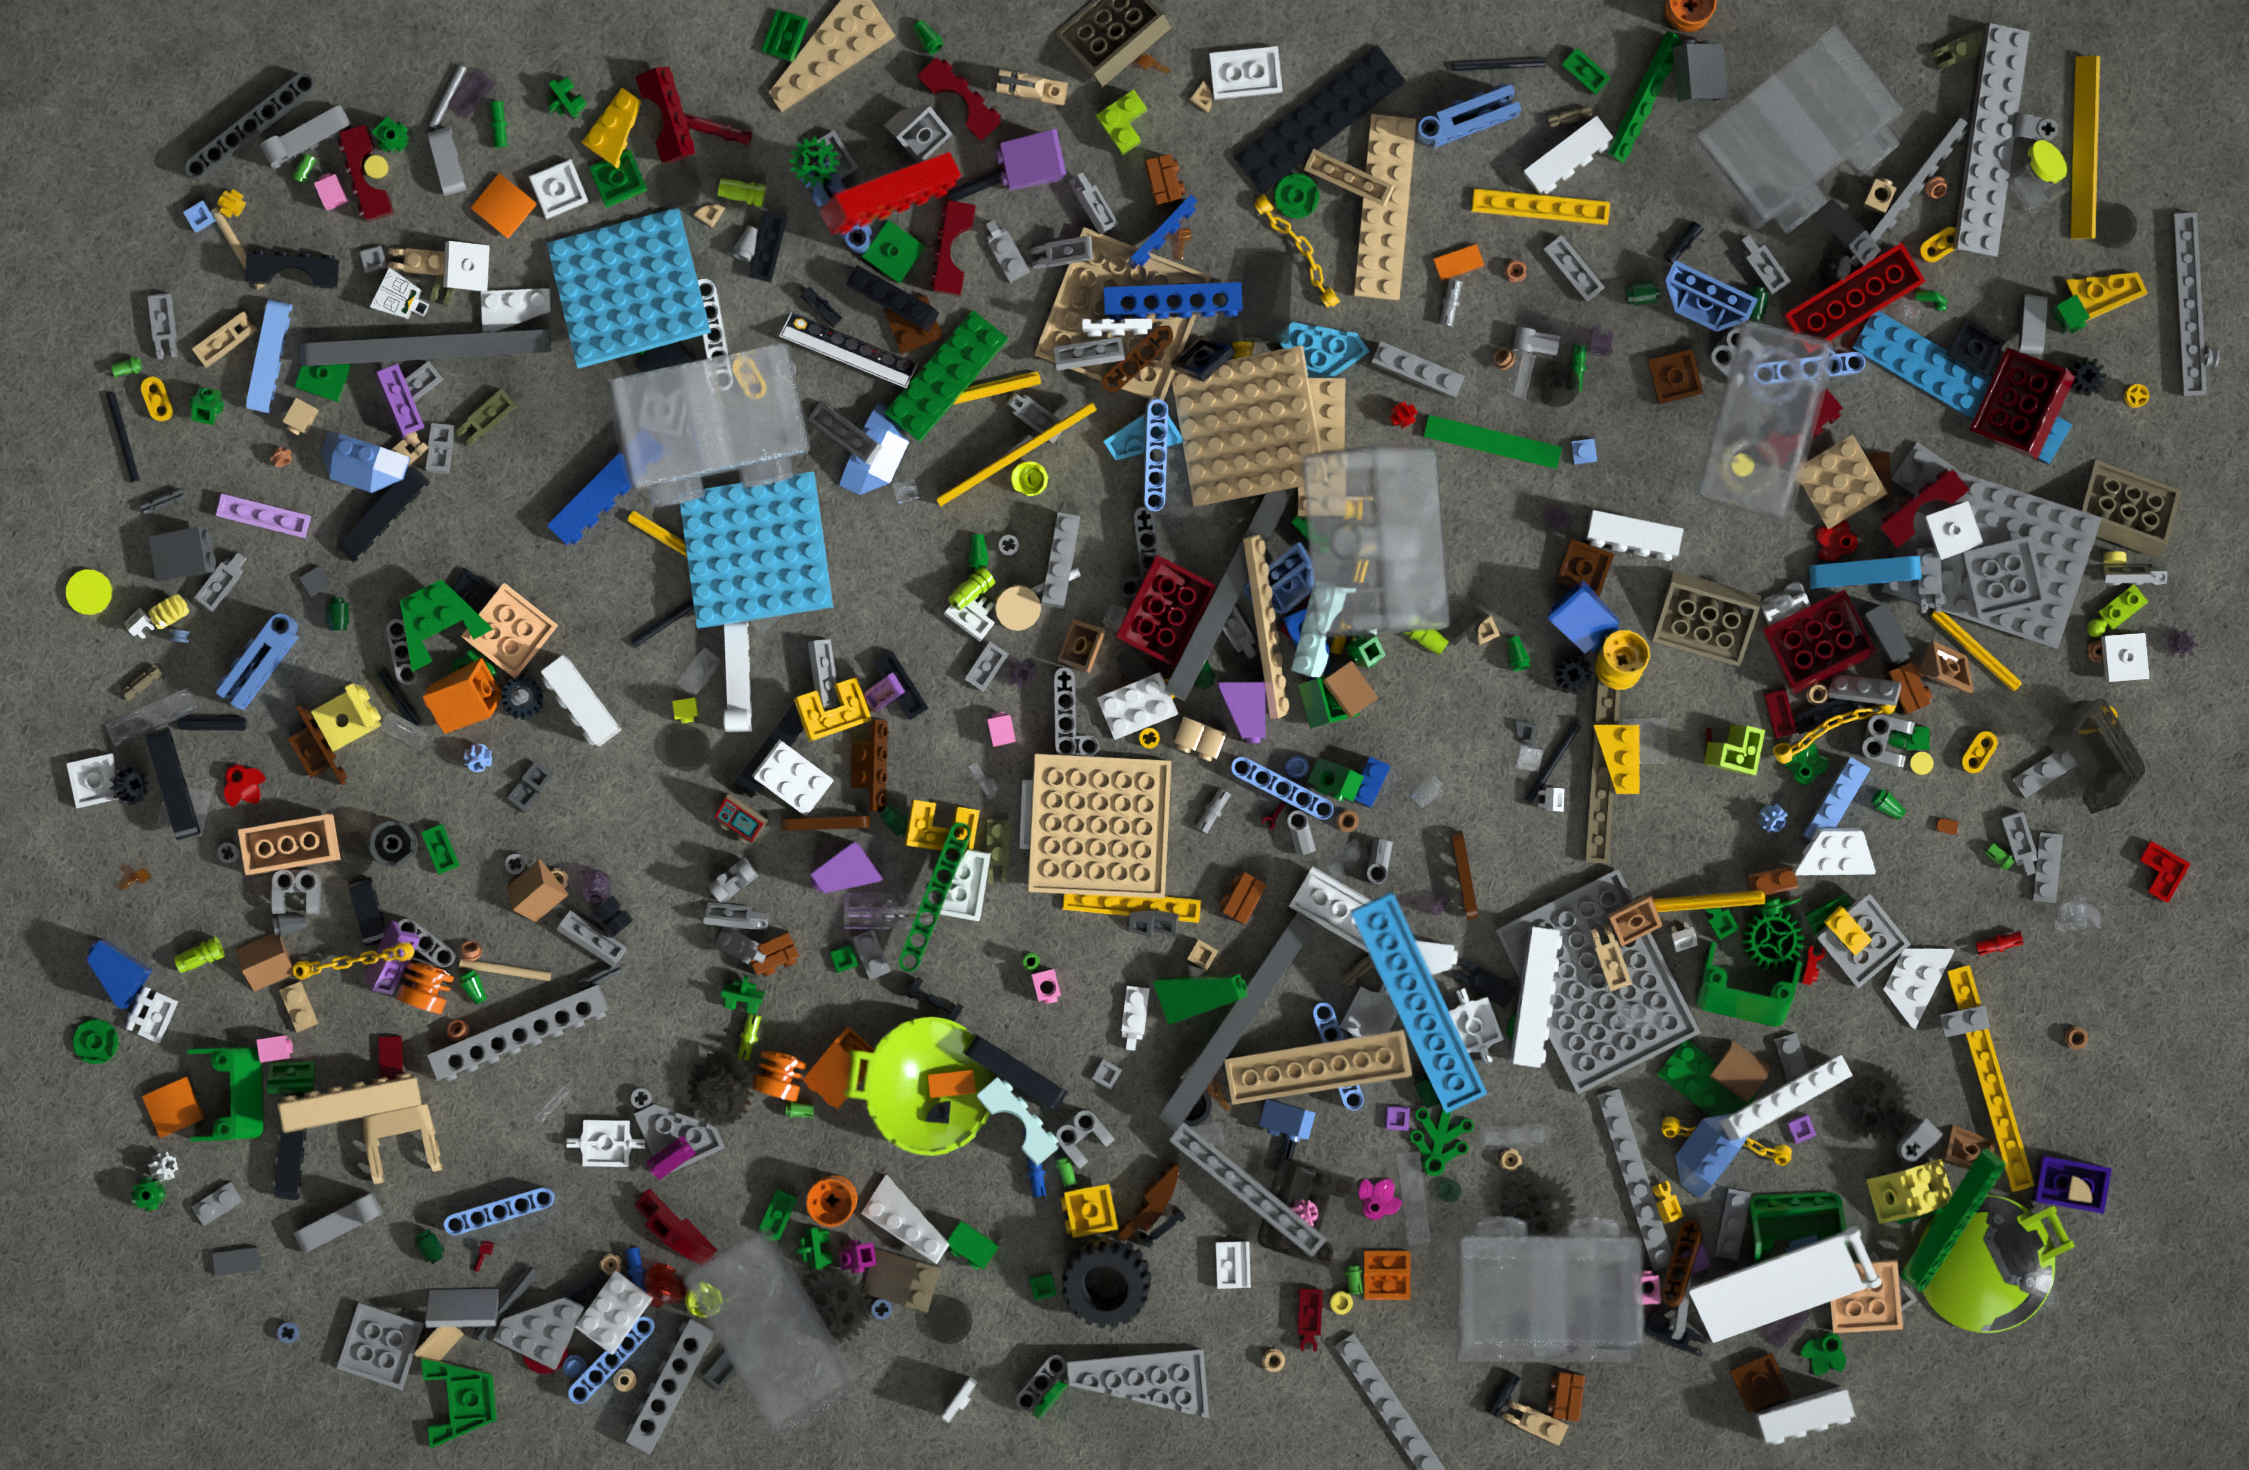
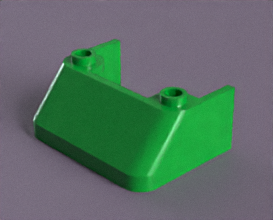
(1717, 998)
(245, 1093)
(1793, 1218)

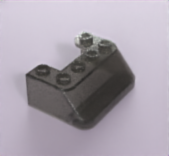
(2101, 753)
(1308, 1182)

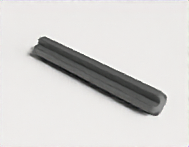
(508, 1301)

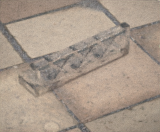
(887, 916)

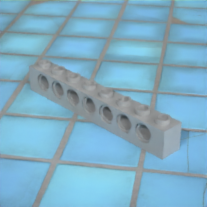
(441, 1059)

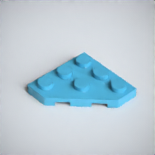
(1326, 349)

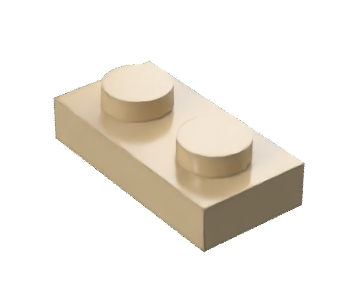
(298, 1007)

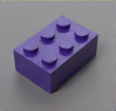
(2054, 1179)

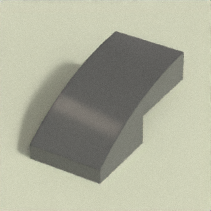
(530, 787)
(1148, 921)

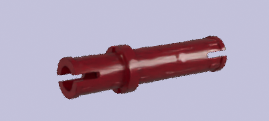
(720, 130)

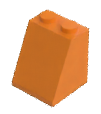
(463, 697)
(832, 1070)

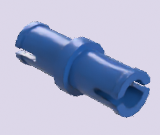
(635, 1267)

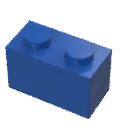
(1374, 776)

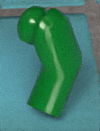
(1933, 296)

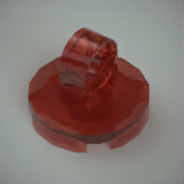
(664, 1285)

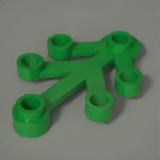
(1440, 1138)

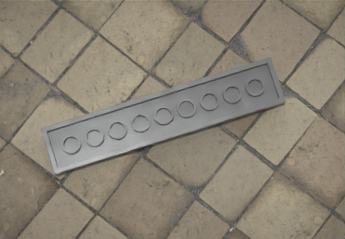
(1991, 140)

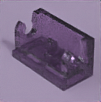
(1597, 345)

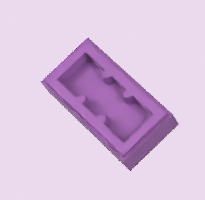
(883, 692)

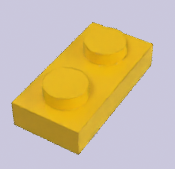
(1847, 930)

